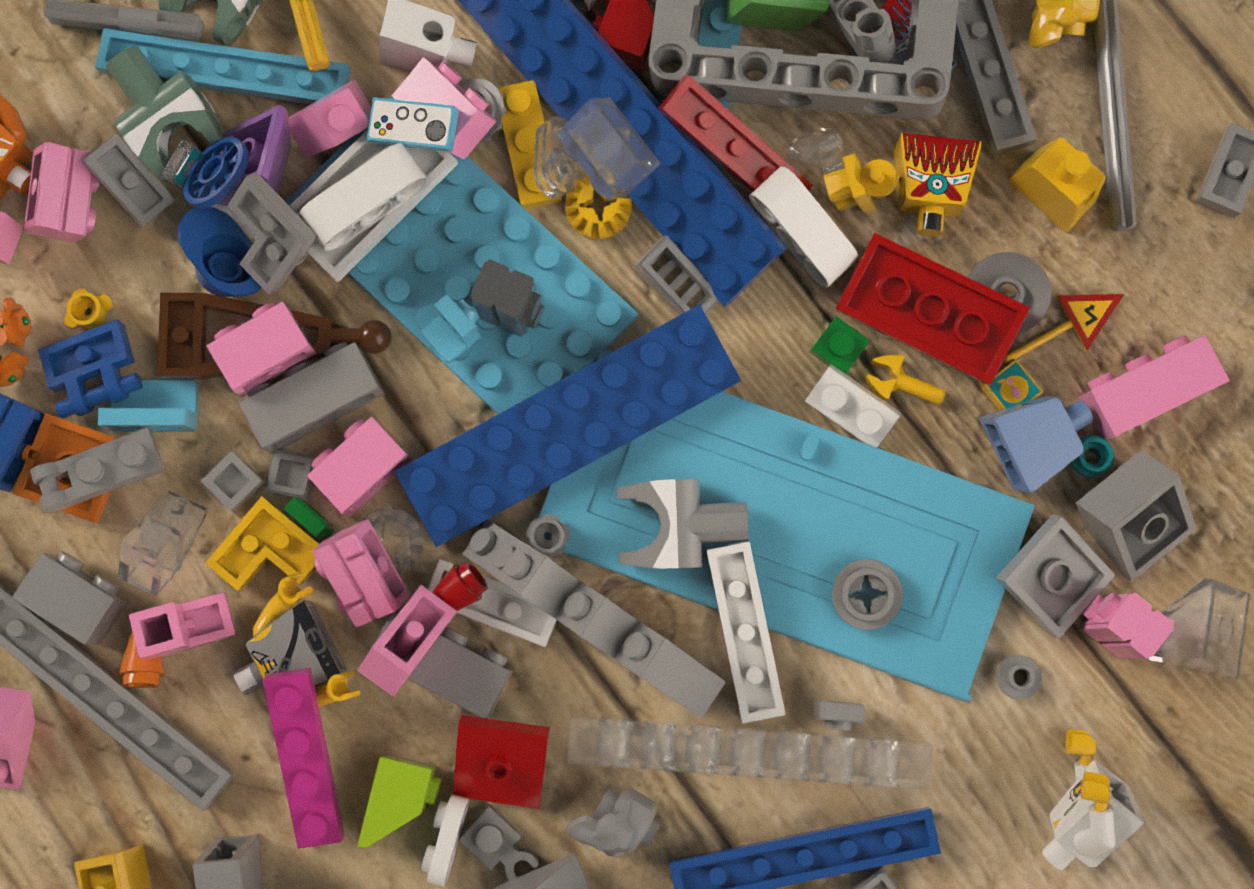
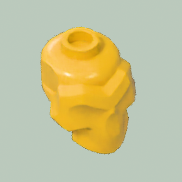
(1060, 17)

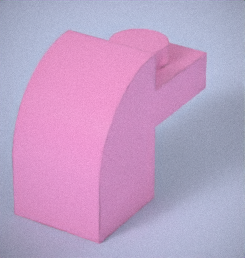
(183, 626)

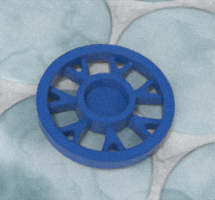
(216, 173)

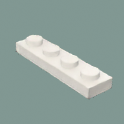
(745, 632)

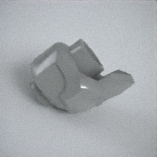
(617, 823)

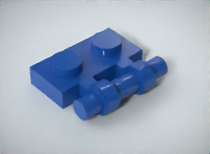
(87, 357)

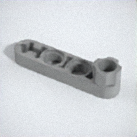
(879, 44)

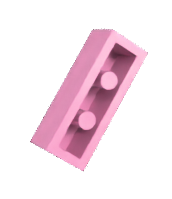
(1153, 386)

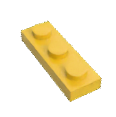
(520, 129)

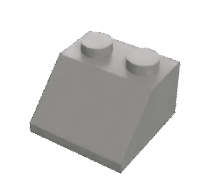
(1137, 514)

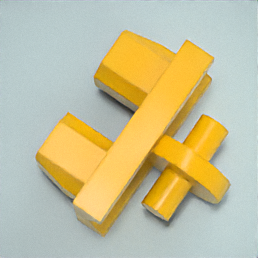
(857, 183)

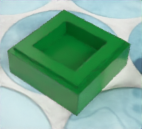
(309, 518)

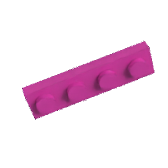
(304, 757)

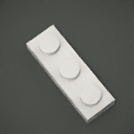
(504, 610)

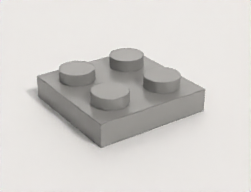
(1055, 576)

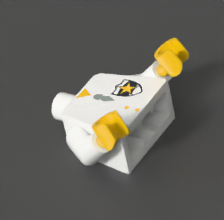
(1093, 813)

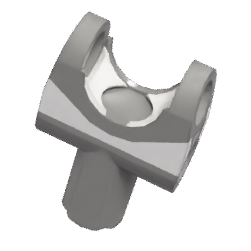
(683, 523)

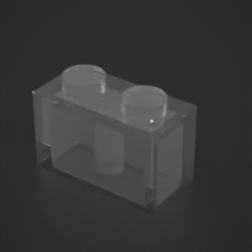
(607, 148)

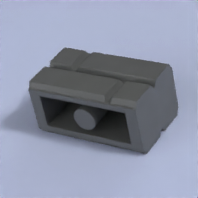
(507, 298)

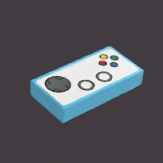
(413, 124)

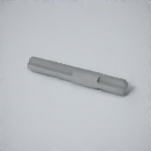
(124, 18)

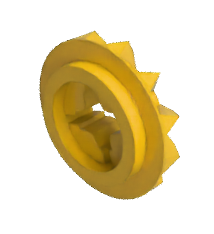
(586, 221)

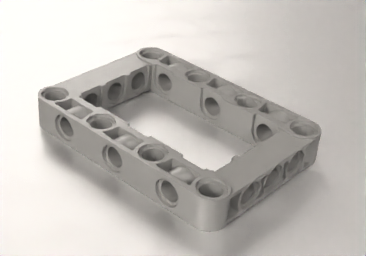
(805, 80)

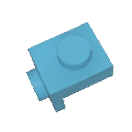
(453, 329)

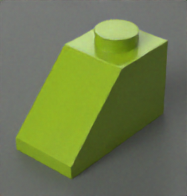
(397, 796)

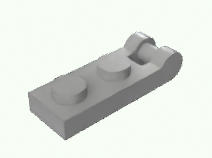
(98, 470)

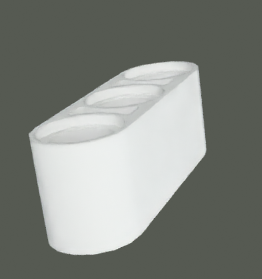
(363, 197)
(803, 226)

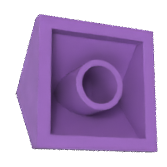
(268, 147)

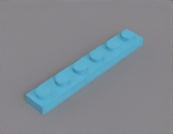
(228, 67)

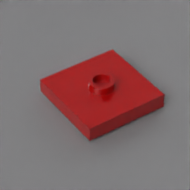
(500, 761)

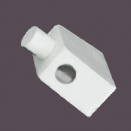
(420, 32)

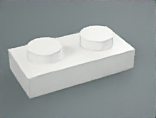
(853, 406)

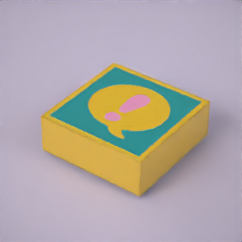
(1012, 387)

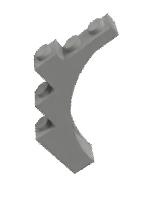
(594, 618)

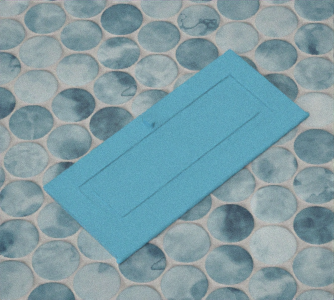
(810, 513)

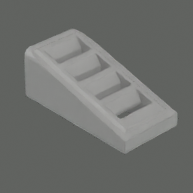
(654, 279)

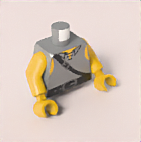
(294, 638)

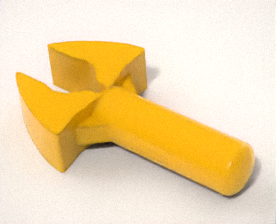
(901, 381)

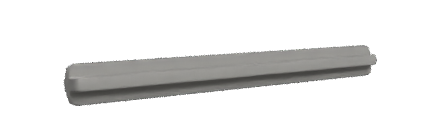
(1114, 117)

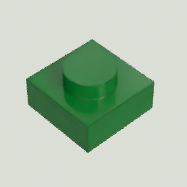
(839, 345)

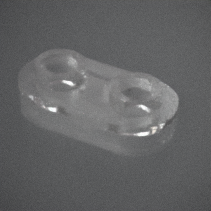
(553, 168)

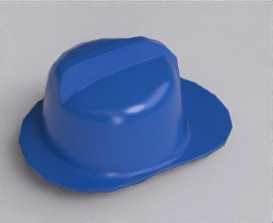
(216, 249)

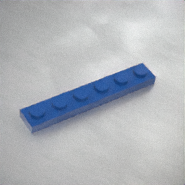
(812, 854)

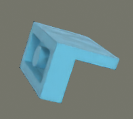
(158, 405)

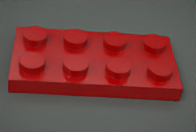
(932, 309)

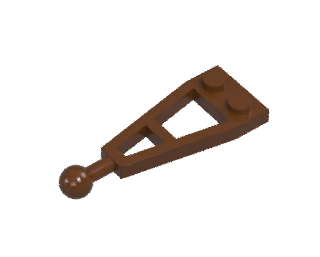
(184, 333)

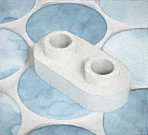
(440, 858)

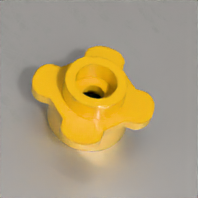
(82, 300)

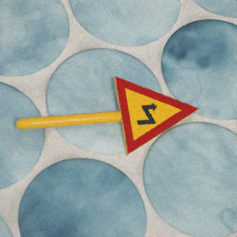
(1084, 313)

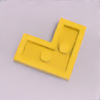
(259, 537)

